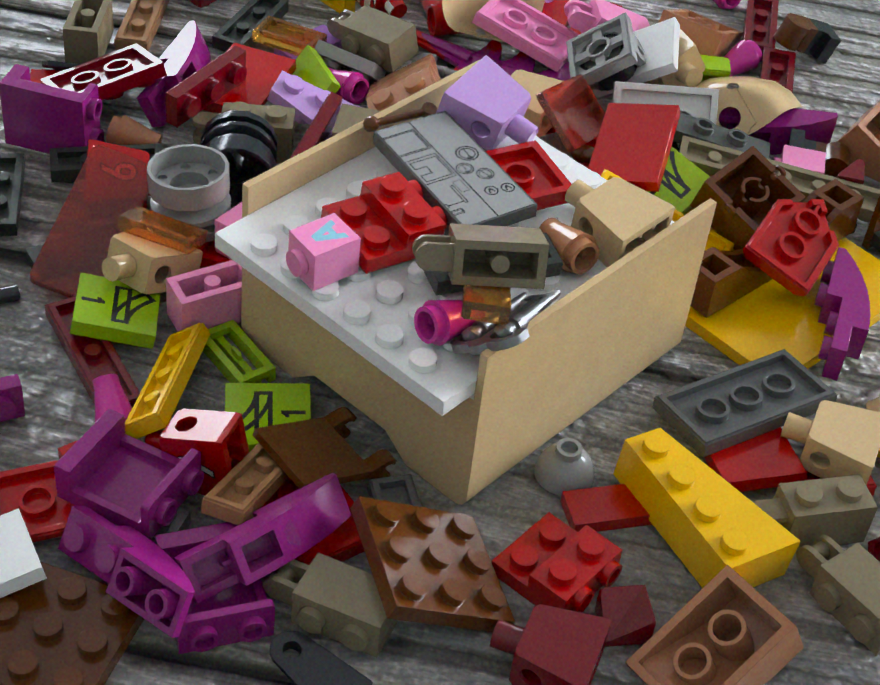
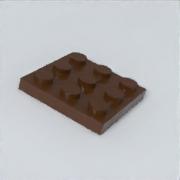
(430, 565)
(63, 631)

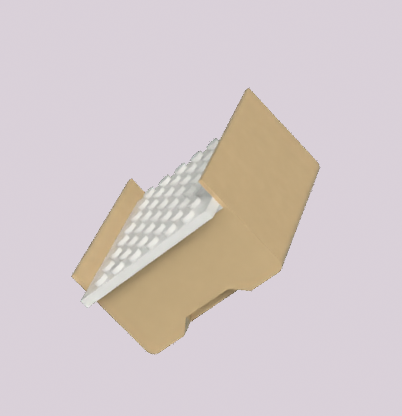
(449, 413)

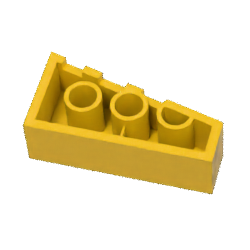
(702, 513)

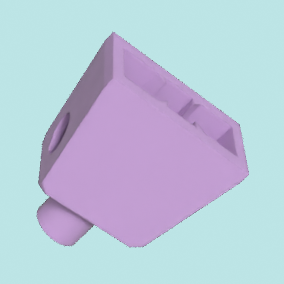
(489, 105)

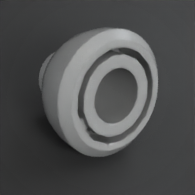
(564, 467)

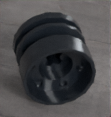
(246, 143)

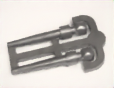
(501, 337)

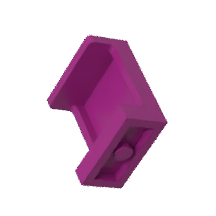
(48, 116)
(126, 477)
(227, 617)

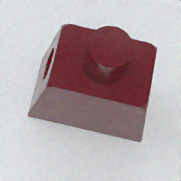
(553, 647)

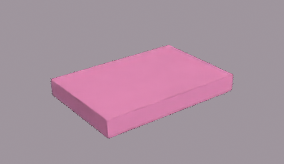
(526, 30)

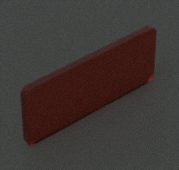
(572, 111)
(89, 219)

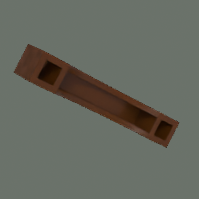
(729, 275)

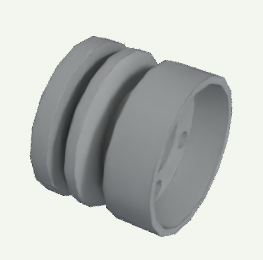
(190, 185)

